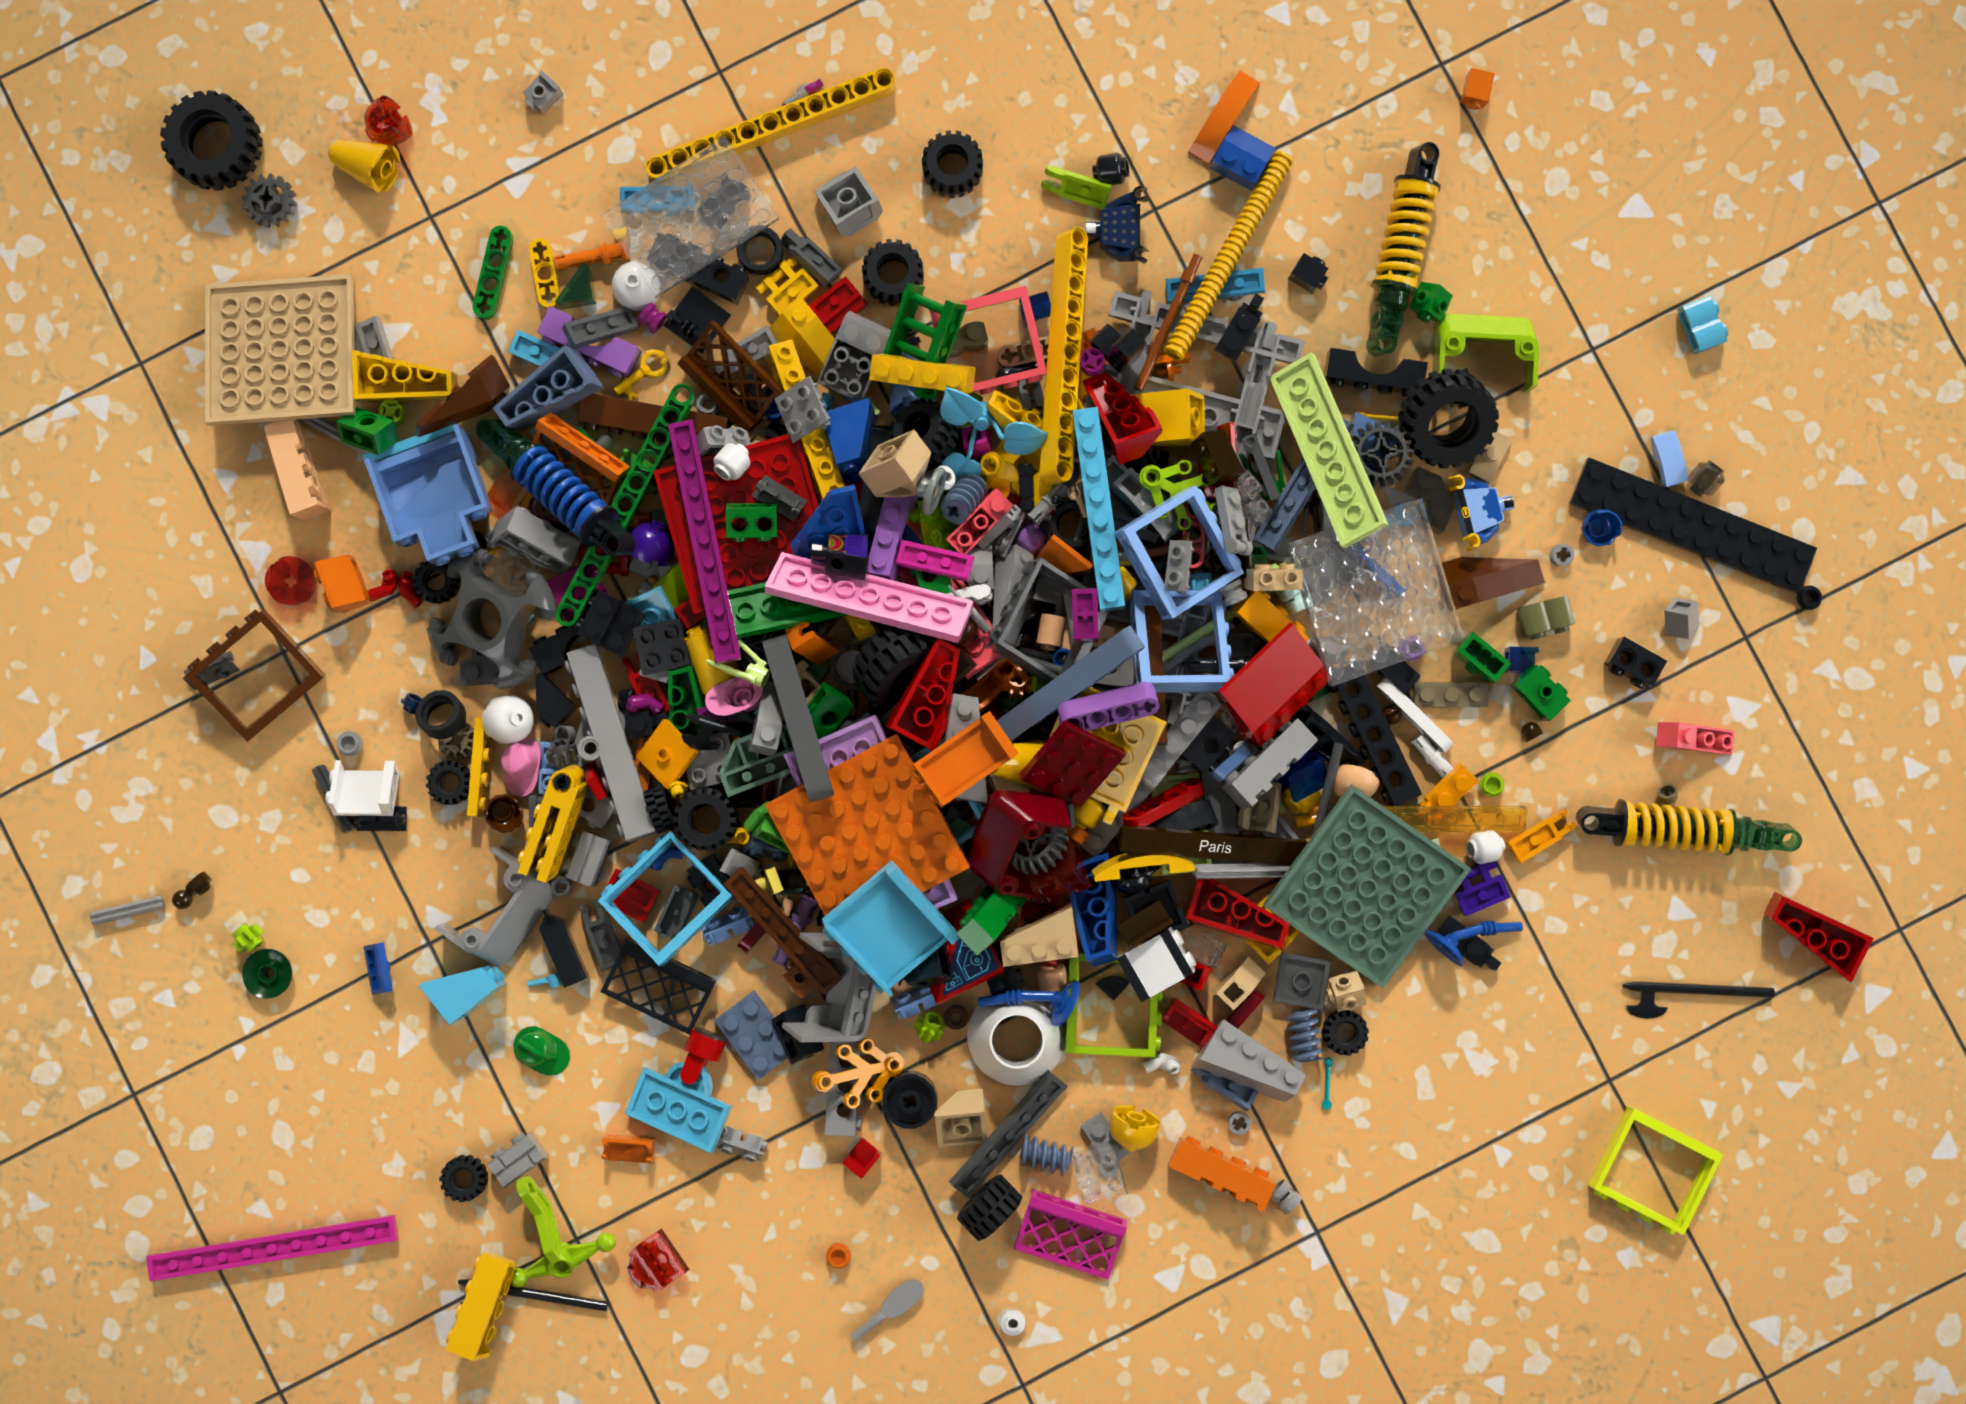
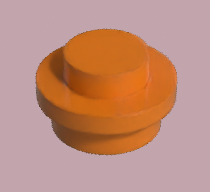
(838, 1255)

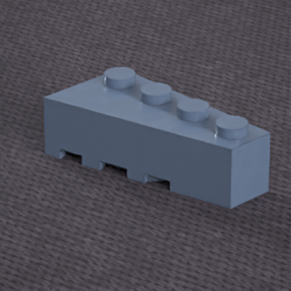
(550, 388)

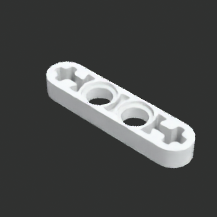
(1414, 715)

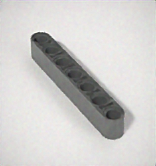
(798, 718)

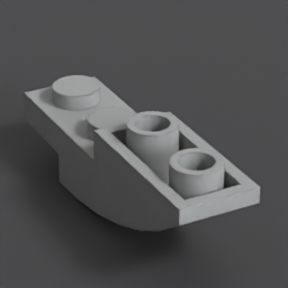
(1126, 485)

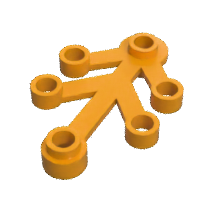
(862, 1072)

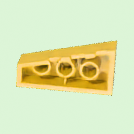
(481, 1307)

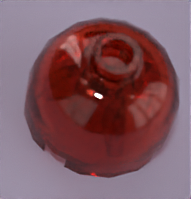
(386, 123)

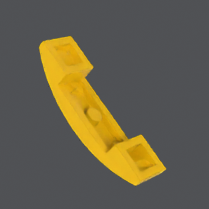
(1110, 868)

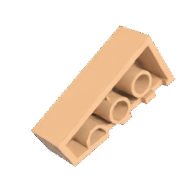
(296, 469)

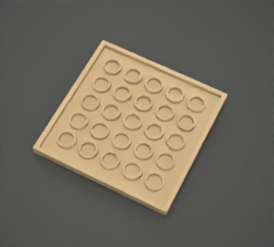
(279, 349)

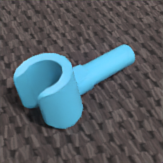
(553, 980)

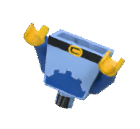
(1478, 509)

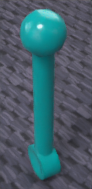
(1326, 1103)

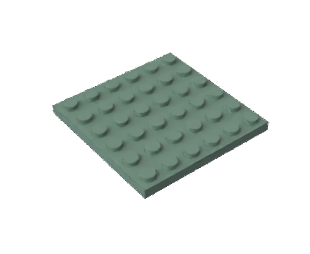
(1366, 886)

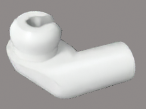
(1162, 1061)

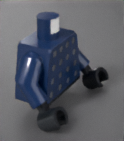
(1121, 227)

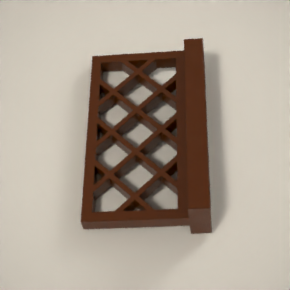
(720, 388)

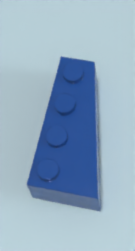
(1097, 916)

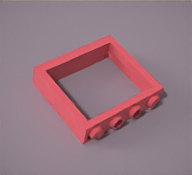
(997, 298)

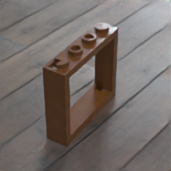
(281, 705)

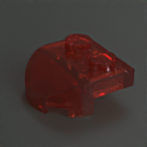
(655, 1262)

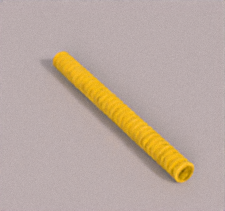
(1228, 255)

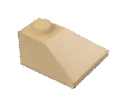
(962, 1119)

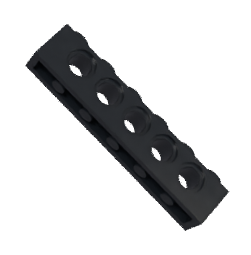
(1407, 787)

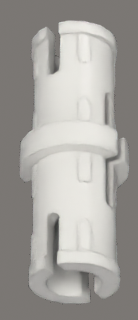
(1432, 755)

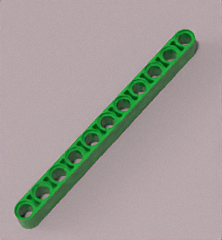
(626, 493)

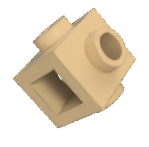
(1346, 991)

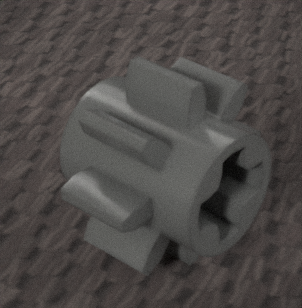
(562, 753)

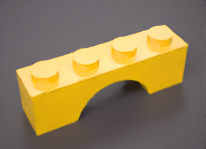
(921, 374)

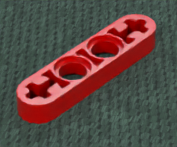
(1164, 803)

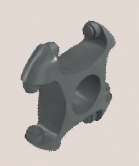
(514, 611)

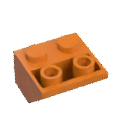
(342, 583)

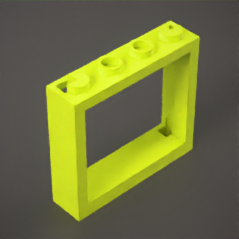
(1696, 1191)

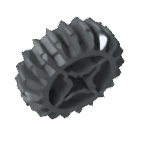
(1380, 443)
(1041, 851)

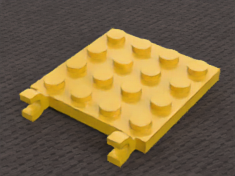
(1139, 741)

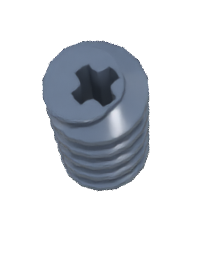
(963, 498)
(1305, 1035)
(1045, 1155)

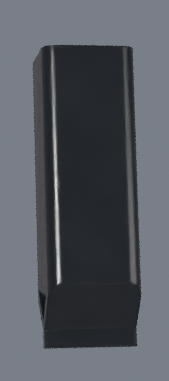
(562, 949)

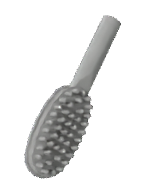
(895, 1304)

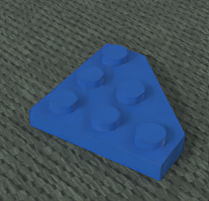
(836, 514)

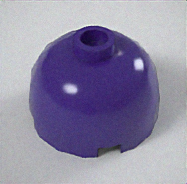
(653, 543)

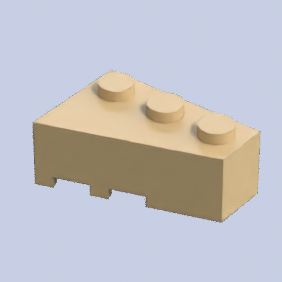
(1041, 940)

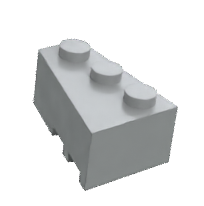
(535, 539)

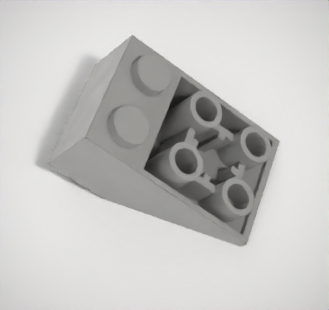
(851, 355)

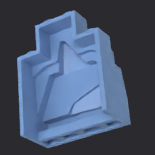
(433, 496)

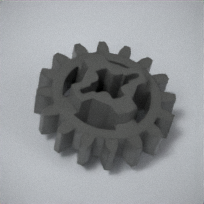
(262, 192)

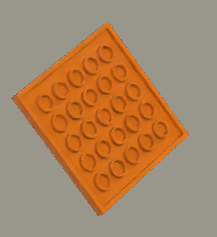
(871, 820)

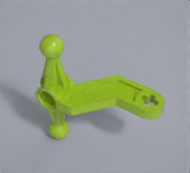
(559, 1256)

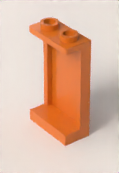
(964, 760)

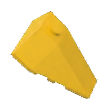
(807, 332)

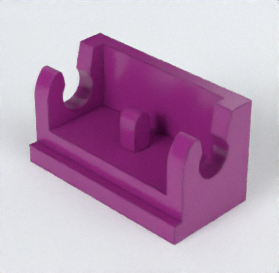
(1085, 615)

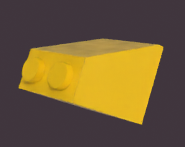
(1179, 413)

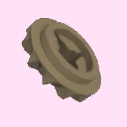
(453, 751)

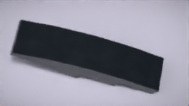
(1327, 737)

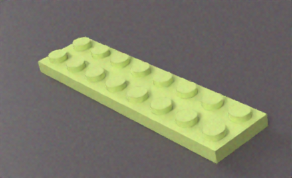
(1328, 450)

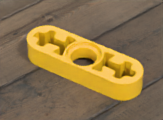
(548, 255)

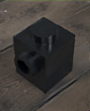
(1309, 273)

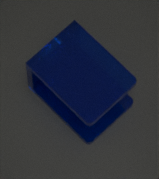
(1304, 776)

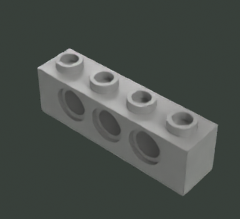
(835, 1122)

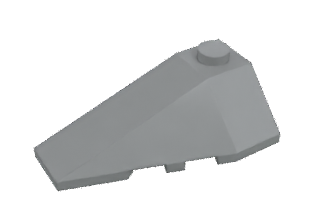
(1006, 576)

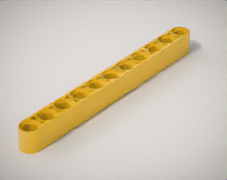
(780, 116)
(1063, 356)

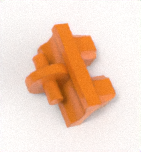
(1167, 362)

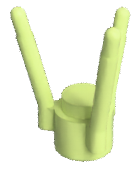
(756, 674)

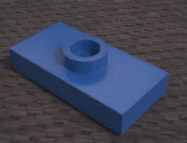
(378, 968)

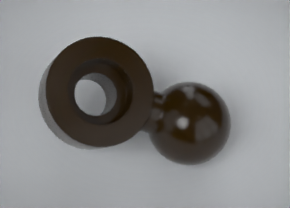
(198, 885)

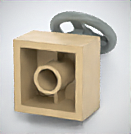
(899, 471)

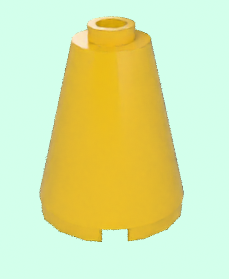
(367, 162)
(699, 650)
(1012, 768)

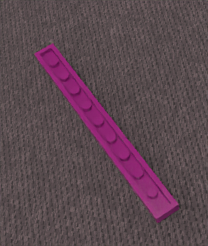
(704, 542)

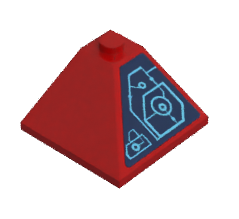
(965, 965)

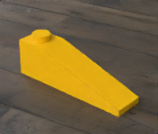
(1009, 410)

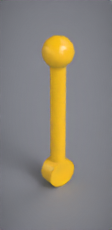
(1381, 417)

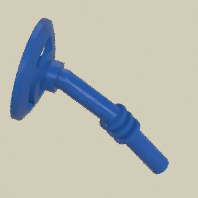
(1448, 944)
(1059, 1000)

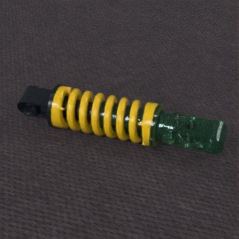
(1397, 266)
(1686, 828)

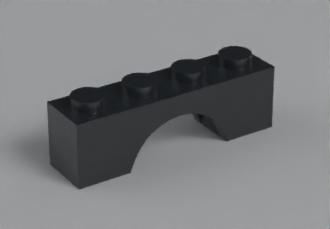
(1344, 368)
(552, 651)

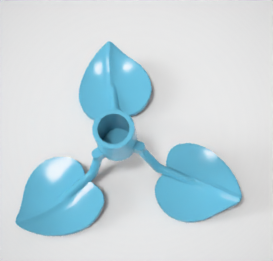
(960, 408)

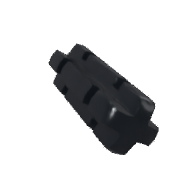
(1026, 487)

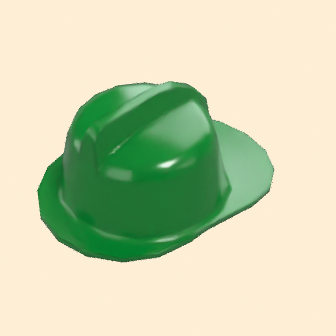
(541, 1051)

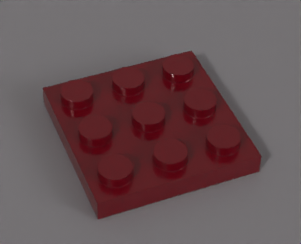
(1072, 764)

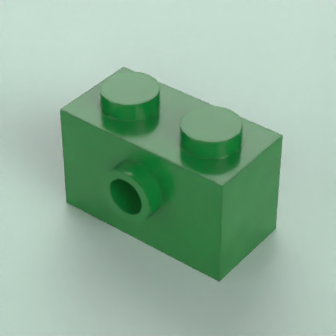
(1481, 658)
(1541, 692)

